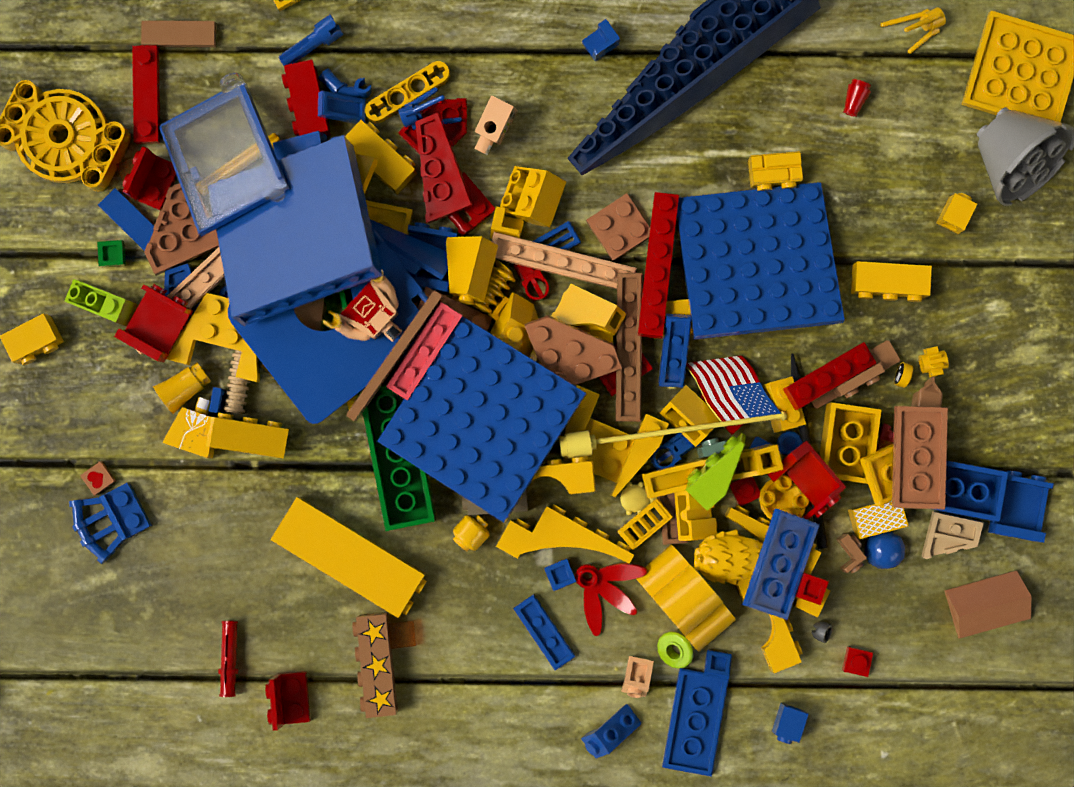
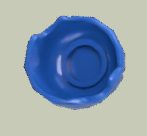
(885, 550)

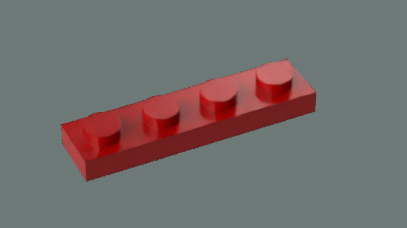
(829, 376)

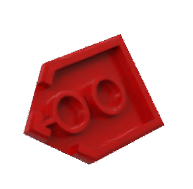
(447, 109)

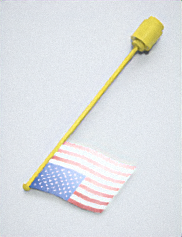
(729, 391)

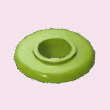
(667, 653)

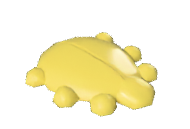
(634, 498)

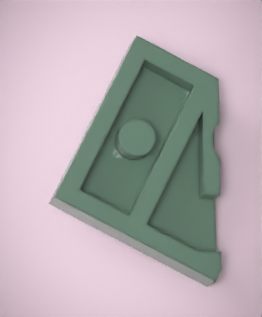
(710, 446)

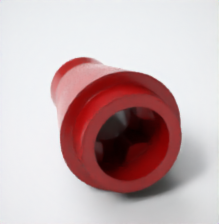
(856, 96)

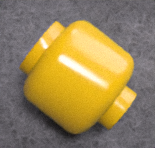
(471, 532)

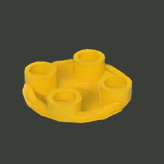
(782, 495)

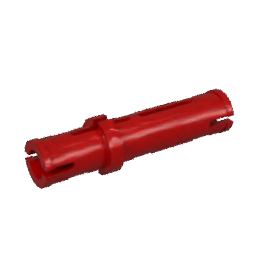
(228, 659)

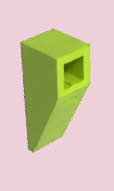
(100, 302)
(713, 480)

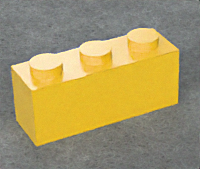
(391, 167)
(891, 281)
(247, 436)

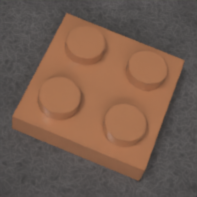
(619, 227)

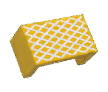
(876, 519)

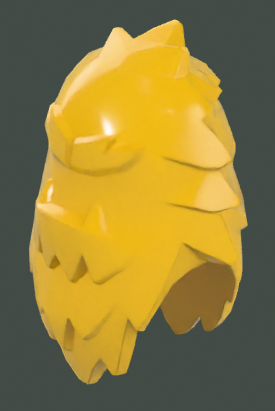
(727, 557)

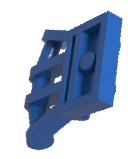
(123, 511)

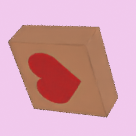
(98, 478)

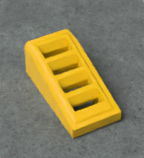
(627, 535)

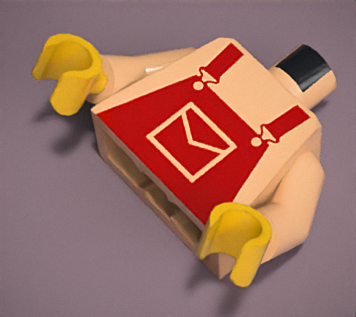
(369, 313)

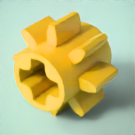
(933, 361)

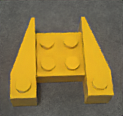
(618, 459)

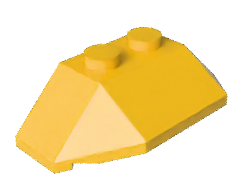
(512, 321)

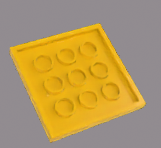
(1021, 68)

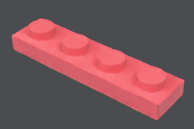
(423, 350)

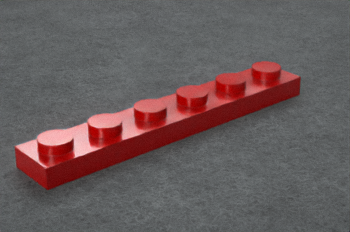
(658, 265)

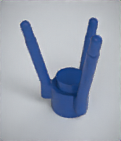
(412, 112)

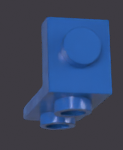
(612, 732)

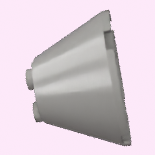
(1022, 152)

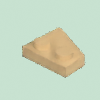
(950, 533)

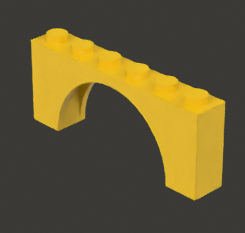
(587, 313)

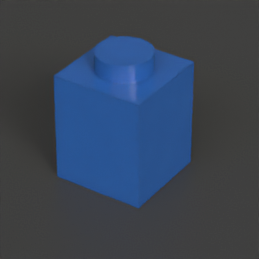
(789, 723)

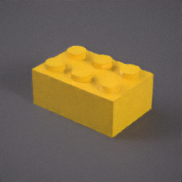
(847, 437)

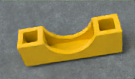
(575, 476)
(779, 649)

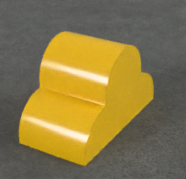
(686, 598)

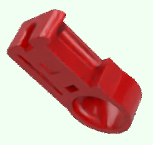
(531, 275)

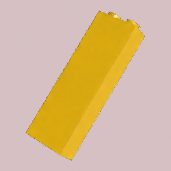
(349, 557)

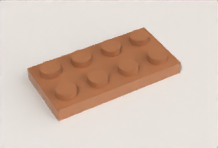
(919, 457)

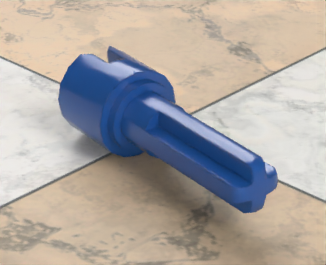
(324, 33)

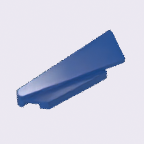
(413, 252)

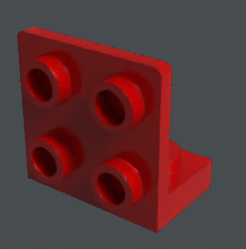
(149, 179)
(288, 699)

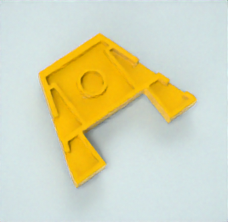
(213, 326)

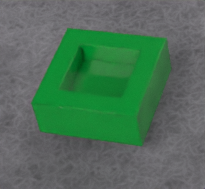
(111, 253)

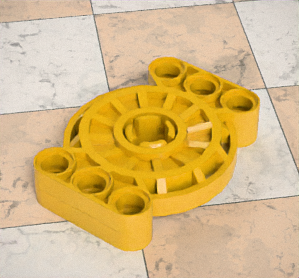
(86, 140)

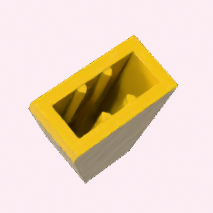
(470, 267)

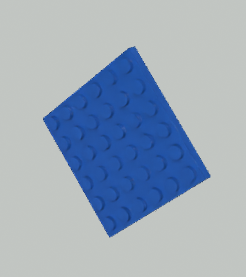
(758, 261)
(482, 419)

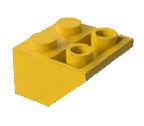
(533, 195)

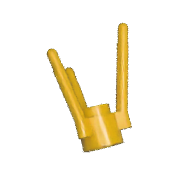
(929, 20)

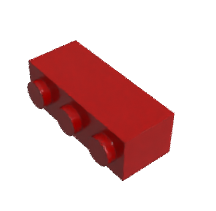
(303, 100)

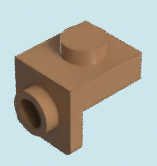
(852, 547)

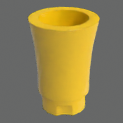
(182, 387)

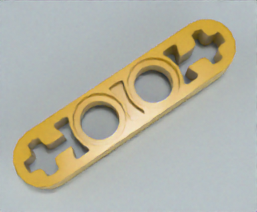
(405, 89)

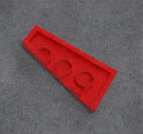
(442, 178)

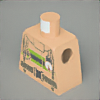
(496, 113)

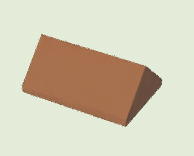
(989, 604)

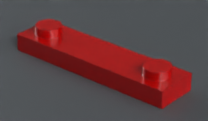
(146, 94)

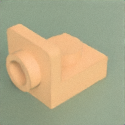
(637, 677)

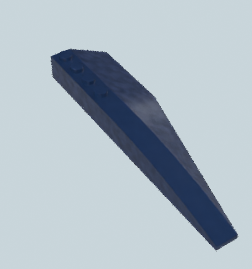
(700, 58)

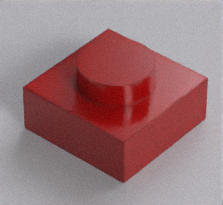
(744, 490)
(811, 589)
(857, 661)

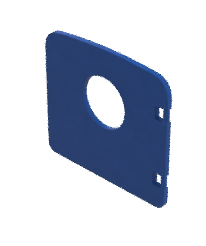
(326, 367)

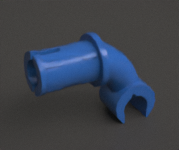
(338, 87)

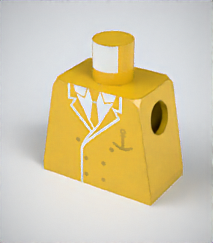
(191, 430)

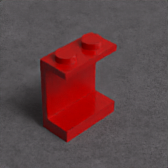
(156, 323)
(812, 478)

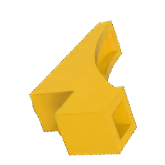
(751, 463)
(758, 529)
(558, 531)

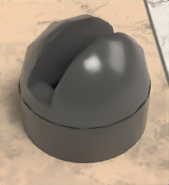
(822, 632)

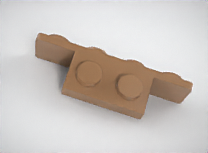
(884, 356)

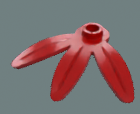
(599, 585)

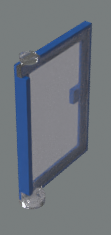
(223, 156)

